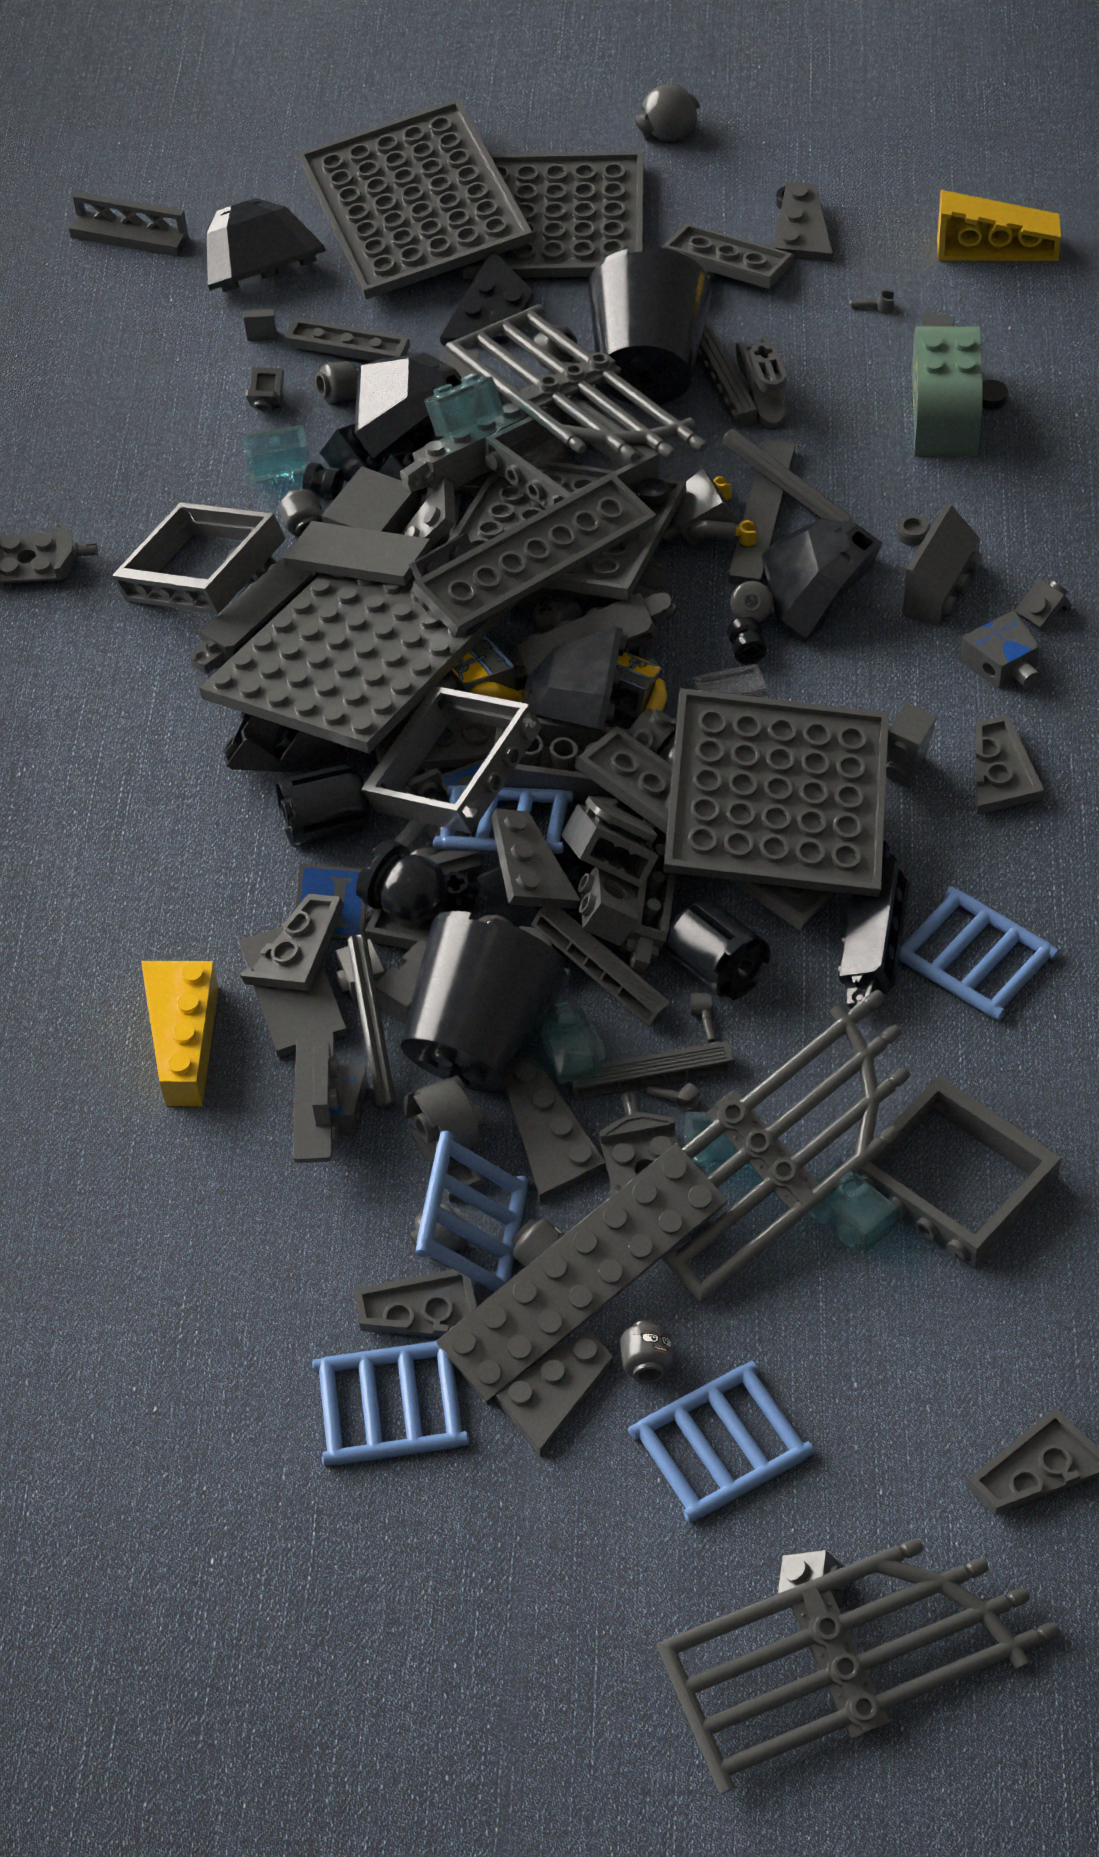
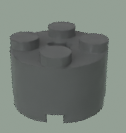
(440, 1109)

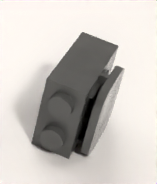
(373, 503)
(611, 840)

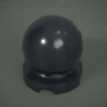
(405, 885)

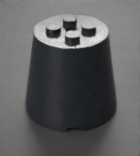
(650, 319)
(480, 999)

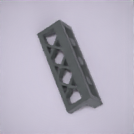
(129, 230)

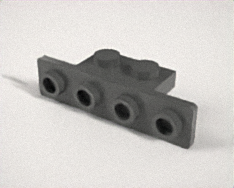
(314, 1097)

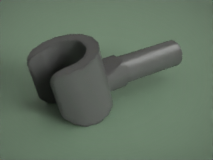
(883, 303)
(702, 1006)
(684, 1099)

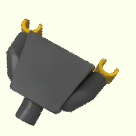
(706, 513)

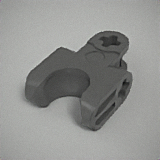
(765, 379)

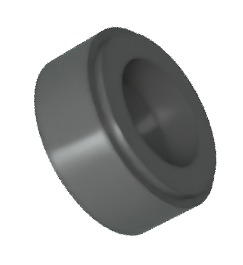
(912, 529)

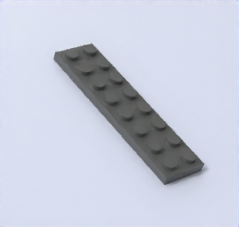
(533, 553)
(644, 785)
(581, 1272)

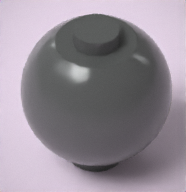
(668, 113)

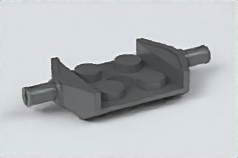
(51, 554)
(635, 1141)

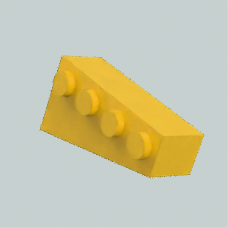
(995, 230)
(182, 1023)

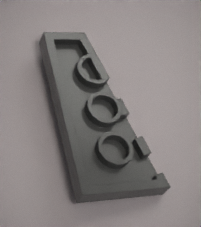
(552, 1137)

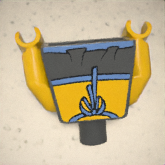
(485, 673)
(639, 685)

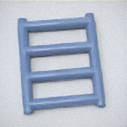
(525, 797)
(983, 916)
(434, 1213)
(375, 1447)
(729, 1489)

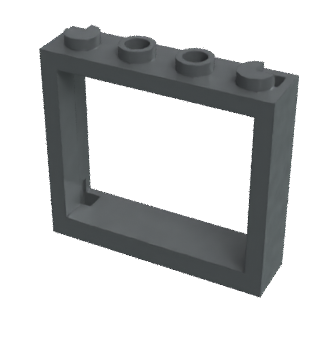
(504, 447)
(140, 576)
(420, 736)
(992, 1131)

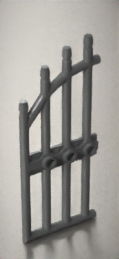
(571, 381)
(772, 1160)
(837, 1657)

